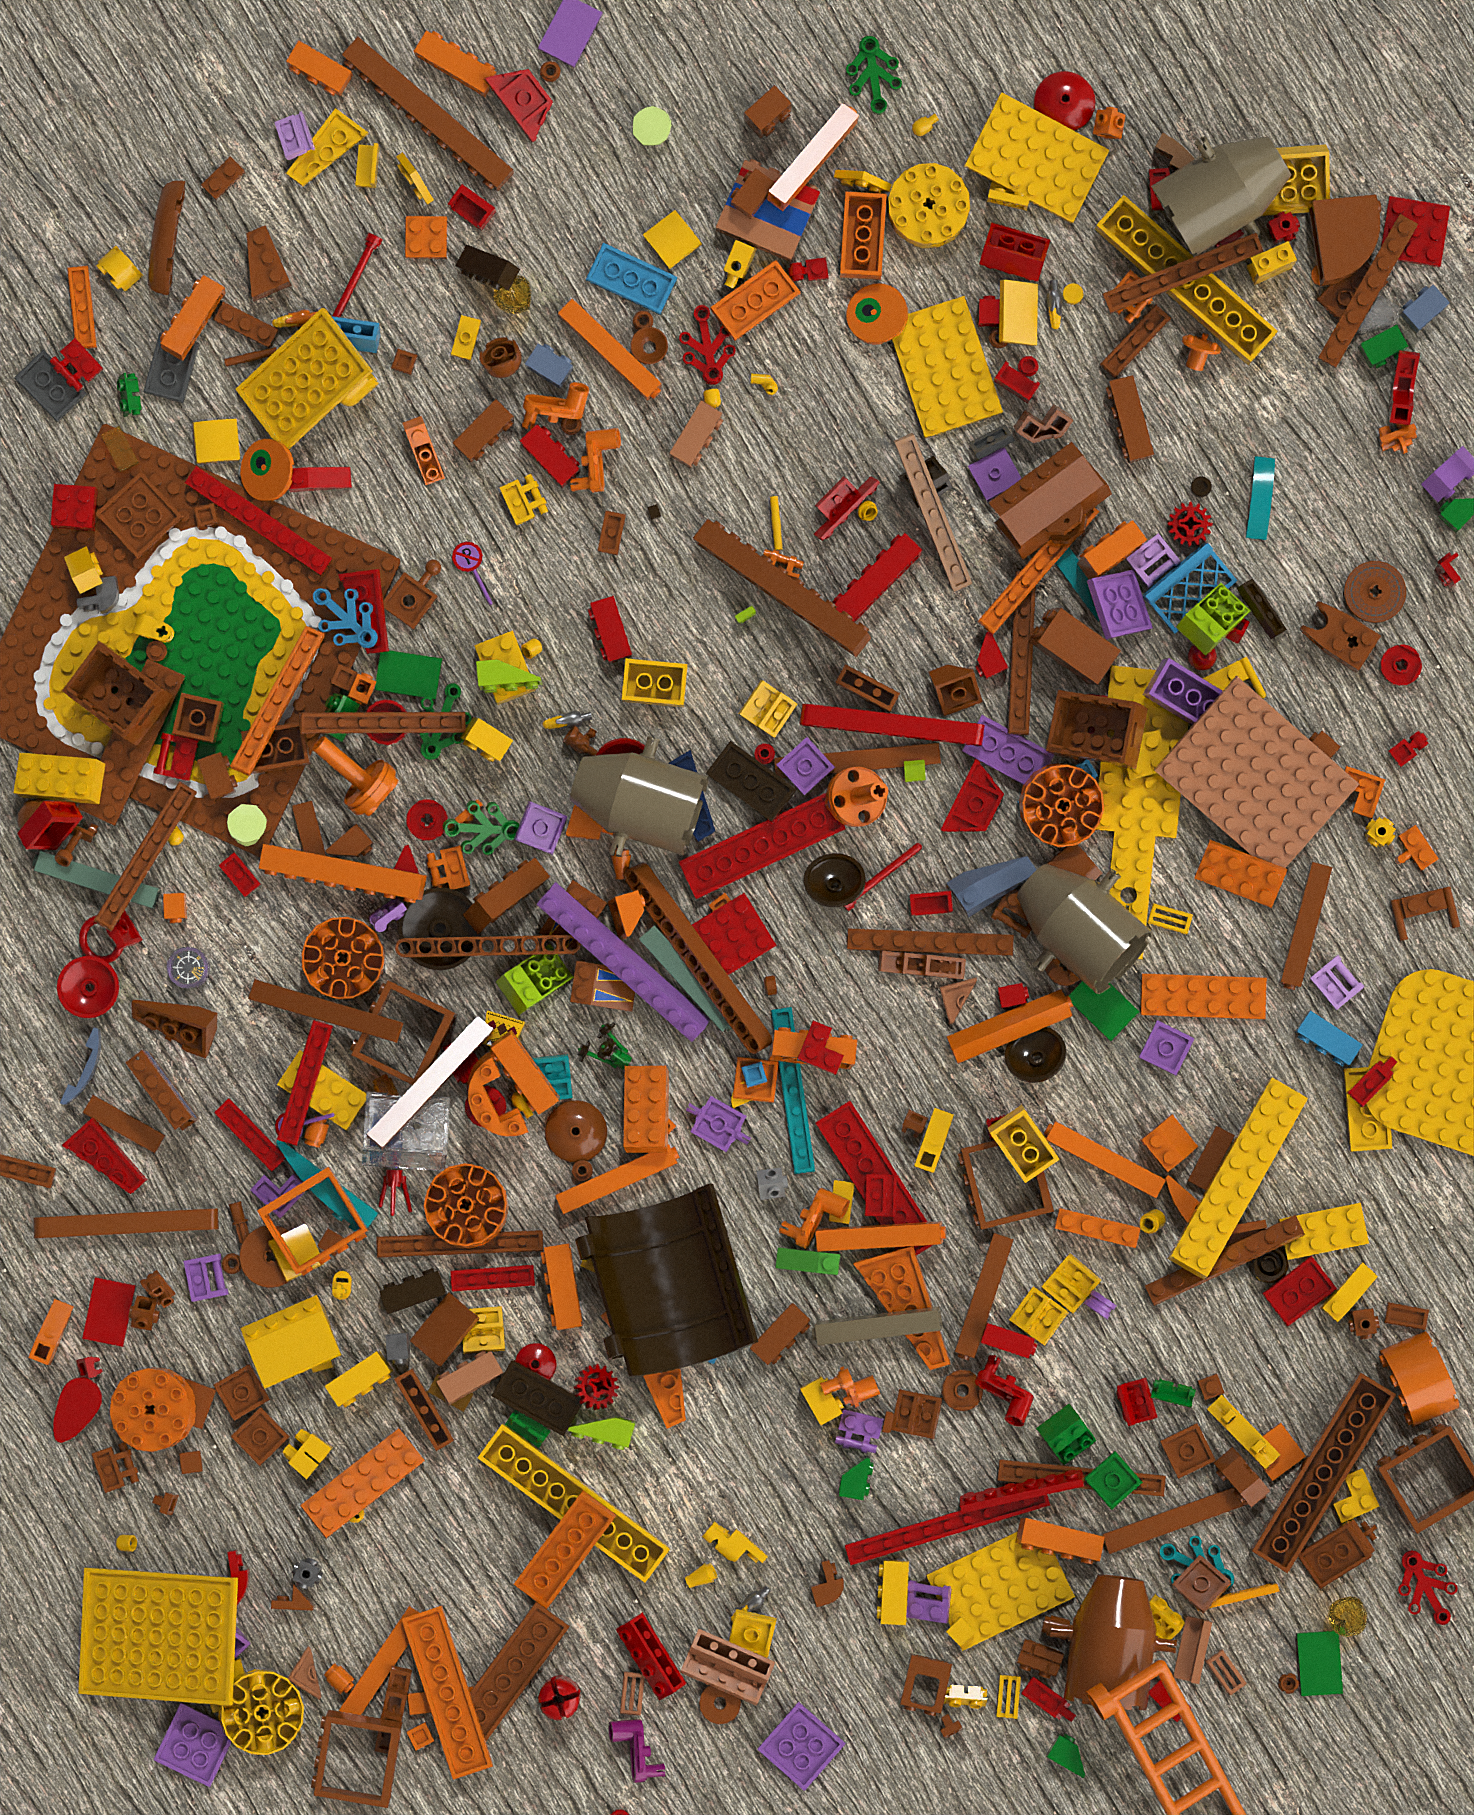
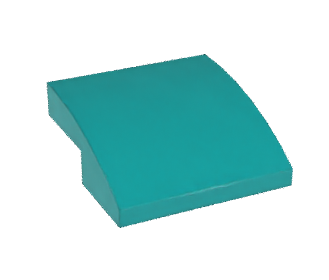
(557, 1072)

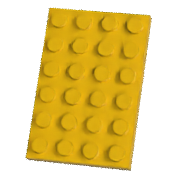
(1036, 157)
(946, 368)
(304, 379)
(1001, 1587)

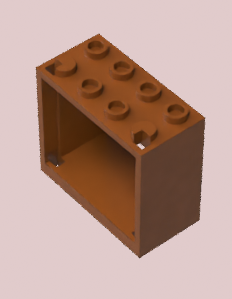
(376, 1008)
(1403, 1453)

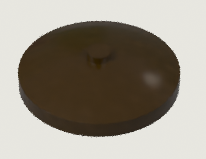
(437, 917)

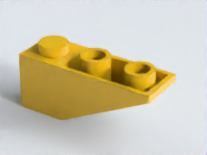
(933, 1140)

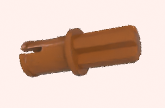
(239, 1220)

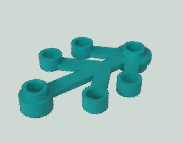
(1198, 1551)

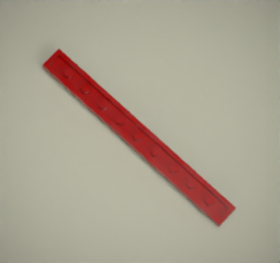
(937, 1528)

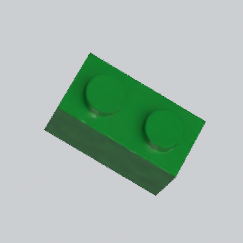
(1383, 346)

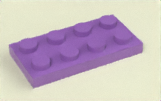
(1008, 753)

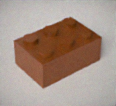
(284, 749)

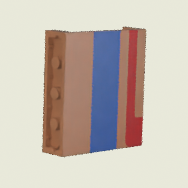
(769, 228)

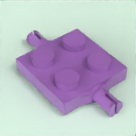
(718, 1124)

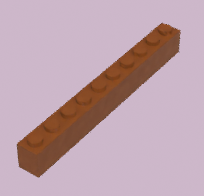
(427, 113)
(782, 588)

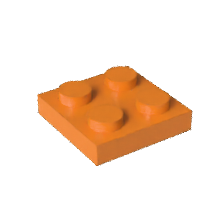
(426, 237)

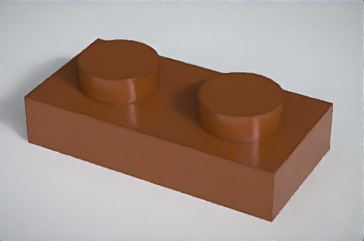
(223, 178)
(611, 533)

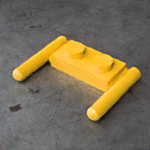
(1240, 668)

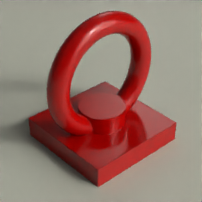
(123, 934)

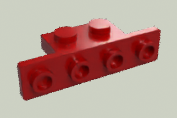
(840, 502)

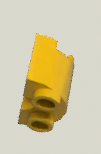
(120, 268)

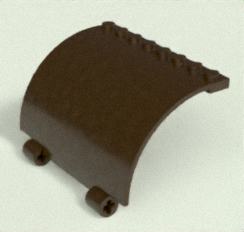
(668, 1284)

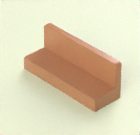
(1192, 1649)

